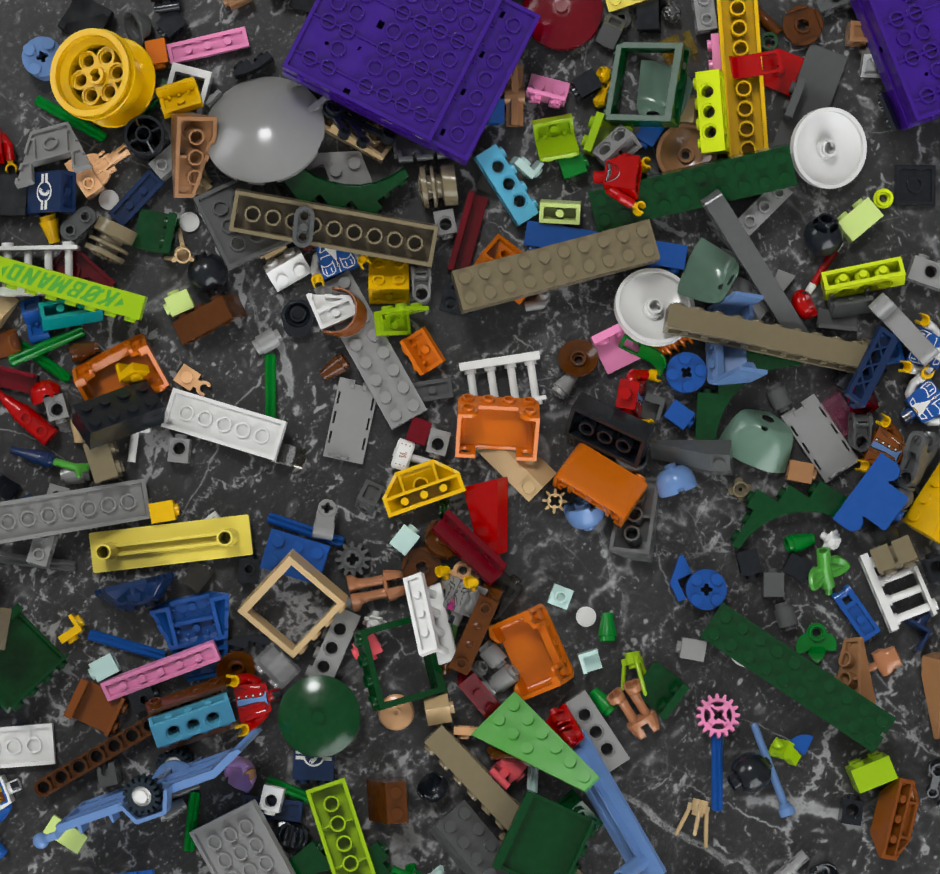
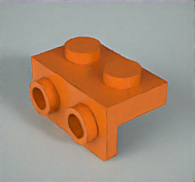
(422, 351)

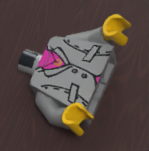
(460, 594)

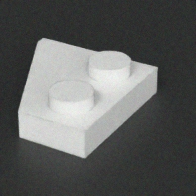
(331, 309)

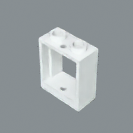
(199, 74)

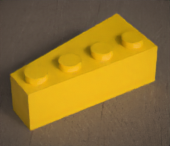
(925, 511)

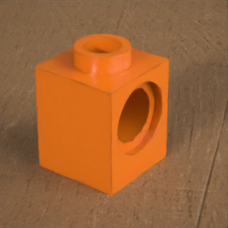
(158, 52)

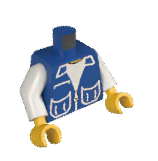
(331, 263)
(932, 332)
(922, 400)

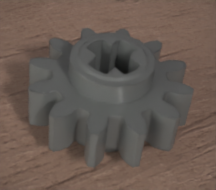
(358, 564)

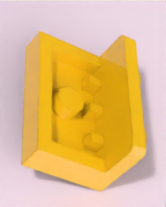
(179, 97)

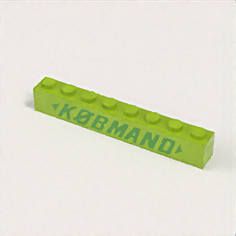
(72, 290)

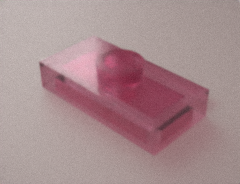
(838, 411)

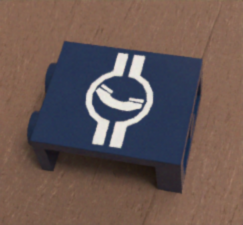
(52, 193)
(313, 768)

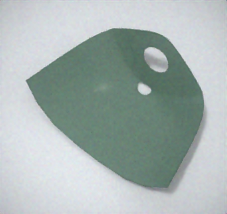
(654, 87)
(707, 270)
(759, 448)

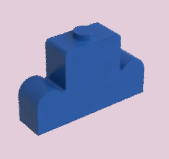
(874, 498)

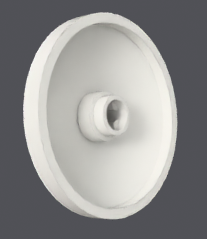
(828, 148)
(643, 302)

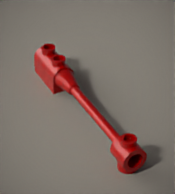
(29, 419)

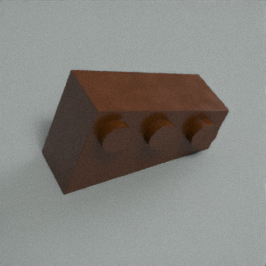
(208, 317)

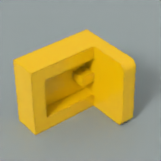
(131, 373)
(72, 634)

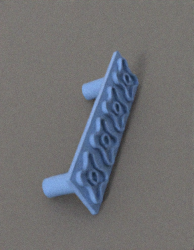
(618, 817)

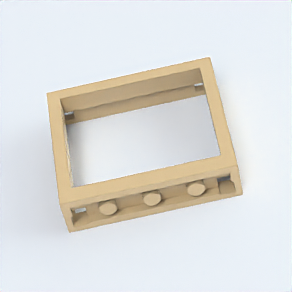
(318, 579)

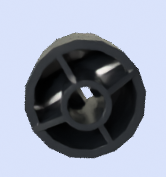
(146, 137)

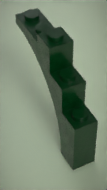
(364, 196)
(710, 405)
(764, 508)
(313, 858)

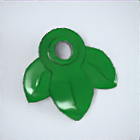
(816, 645)

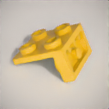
(388, 281)

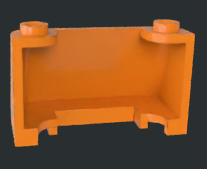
(99, 373)
(601, 482)
(533, 650)

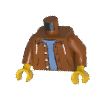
(883, 440)

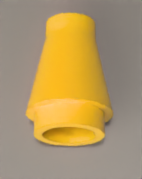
(50, 227)

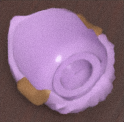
(241, 774)

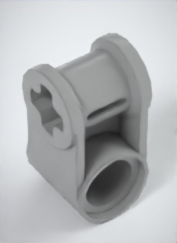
(421, 280)
(324, 522)

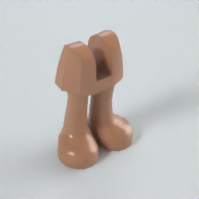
(355, 584)
(645, 715)

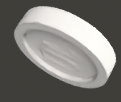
(108, 199)
(189, 221)
(586, 616)

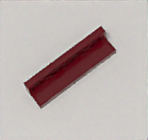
(468, 231)
(469, 548)

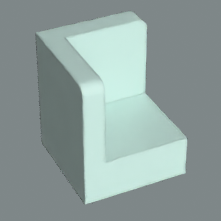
(589, 660)

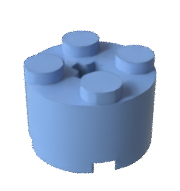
(33, 54)

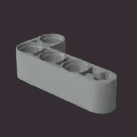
(904, 329)

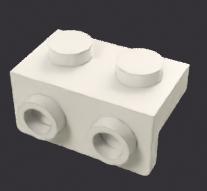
(287, 268)

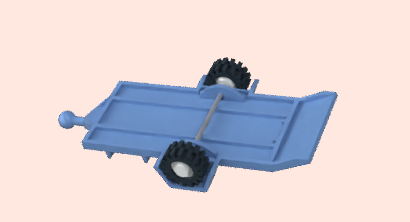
(148, 795)

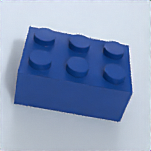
(282, 542)

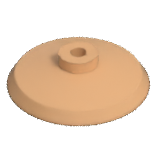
(398, 716)

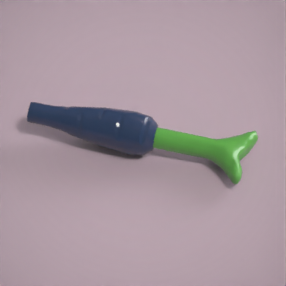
(49, 460)

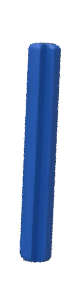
(301, 528)
(126, 645)
(717, 773)

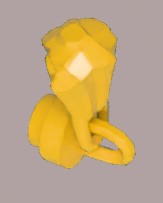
(603, 74)

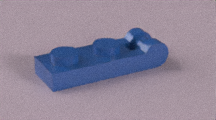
(856, 613)

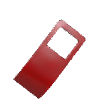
(751, 66)

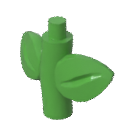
(826, 569)

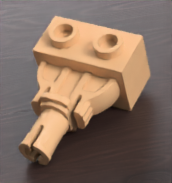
(103, 164)

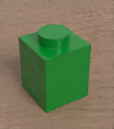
(573, 167)

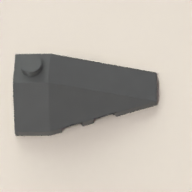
(638, 533)

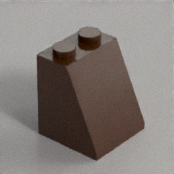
(388, 800)

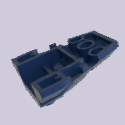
(137, 592)

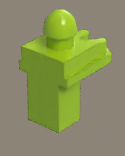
(784, 750)

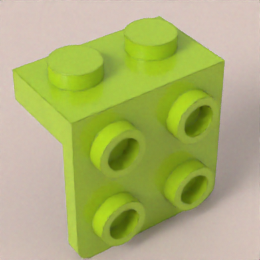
(599, 131)
(555, 137)
(396, 320)

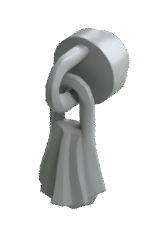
(480, 669)

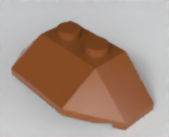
(894, 818)

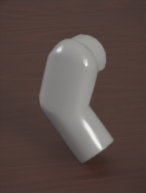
(539, 302)

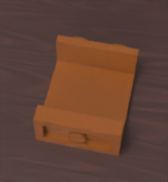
(93, 709)

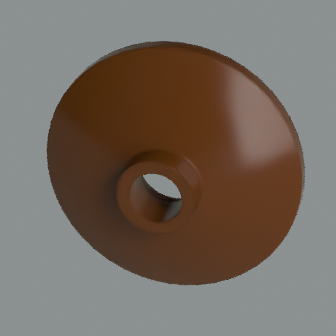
(576, 350)
(244, 665)

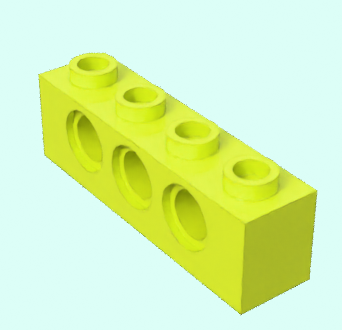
(720, 142)
(857, 278)

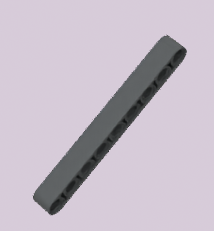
(751, 261)

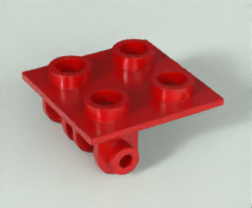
(565, 725)

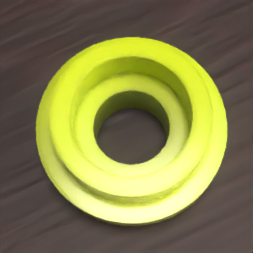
(889, 198)

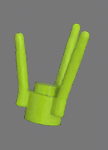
(634, 661)

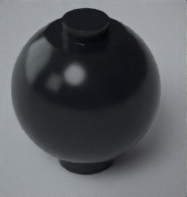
(823, 235)
(207, 273)
(750, 772)

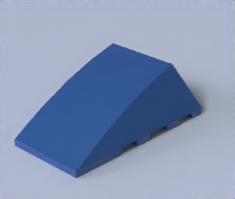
(194, 621)

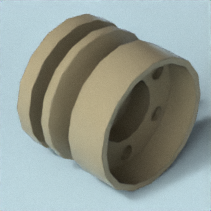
(438, 186)
(110, 240)

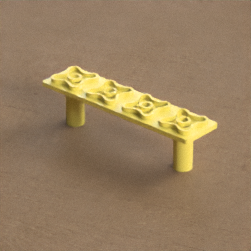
(171, 543)

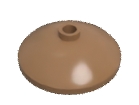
(677, 141)

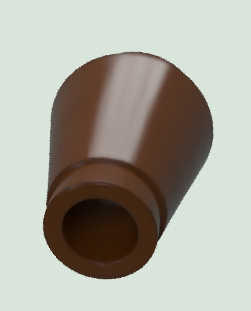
(83, 350)
(335, 367)

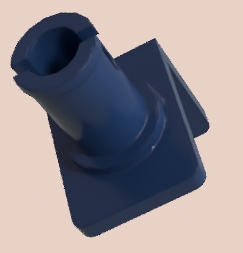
(919, 625)

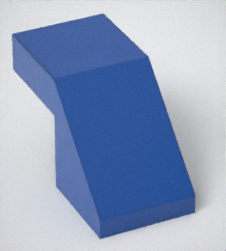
(31, 316)
(679, 571)

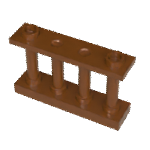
(475, 629)
(213, 685)

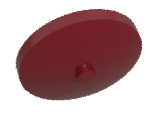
(565, 23)

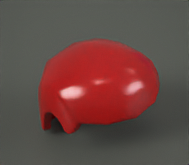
(803, 305)
(42, 388)

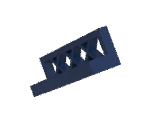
(874, 368)

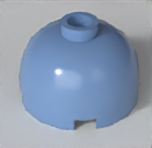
(674, 480)
(582, 514)

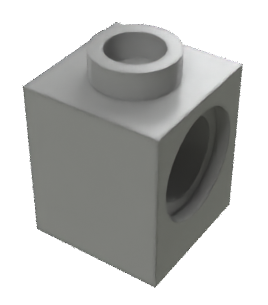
(442, 215)
(50, 403)
(444, 436)
(179, 458)
(691, 649)

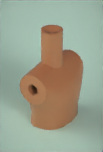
(885, 660)

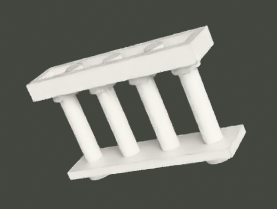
(8, 248)
(509, 362)
(885, 601)
(429, 618)

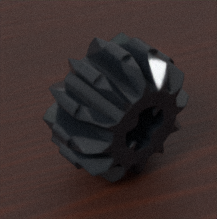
(292, 834)

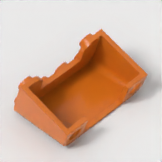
(498, 425)

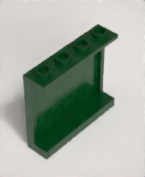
(25, 661)
(544, 838)

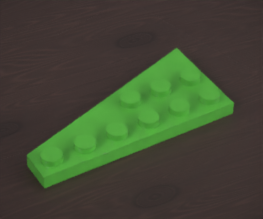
(526, 736)

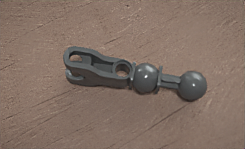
(915, 461)

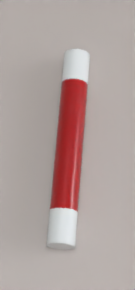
(823, 267)

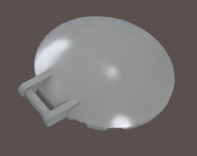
(266, 130)

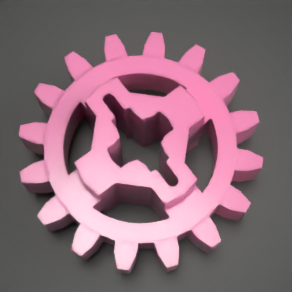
(724, 723)

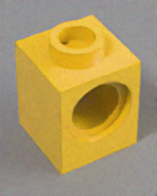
(163, 511)

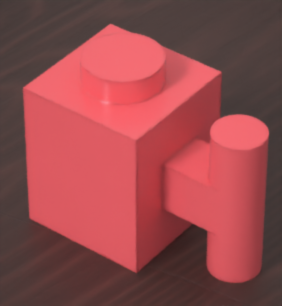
(507, 771)

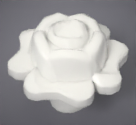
(831, 540)
(373, 619)

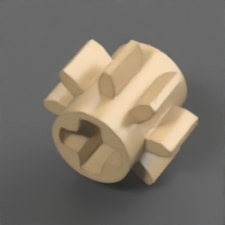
(560, 501)

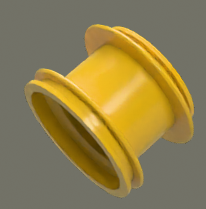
(83, 70)

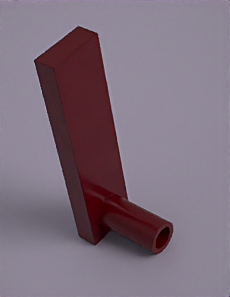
(477, 693)

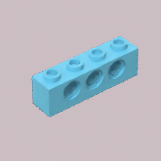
(506, 197)
(181, 716)

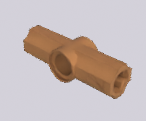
(515, 99)

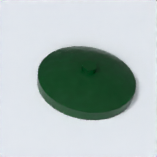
(319, 716)

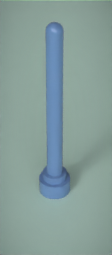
(785, 807)

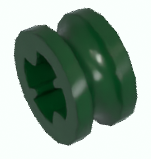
(763, 42)
(443, 506)

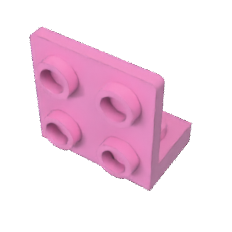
(547, 91)
(608, 351)

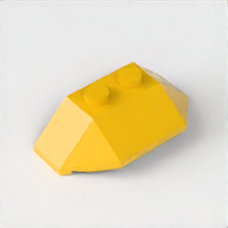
(421, 486)

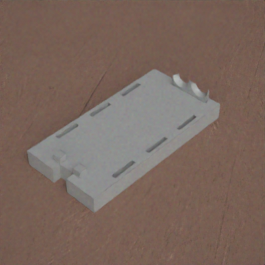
(350, 422)
(820, 438)

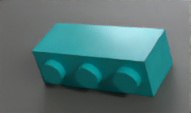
(60, 315)

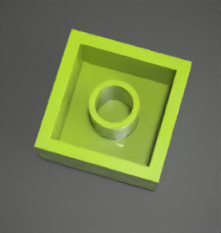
(871, 771)

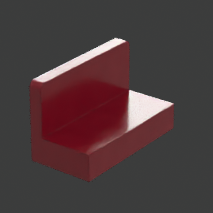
(17, 379)

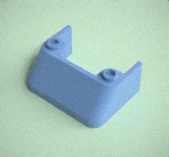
(730, 364)

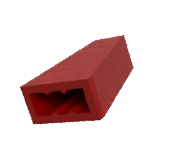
(489, 512)

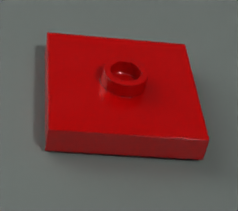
(781, 81)

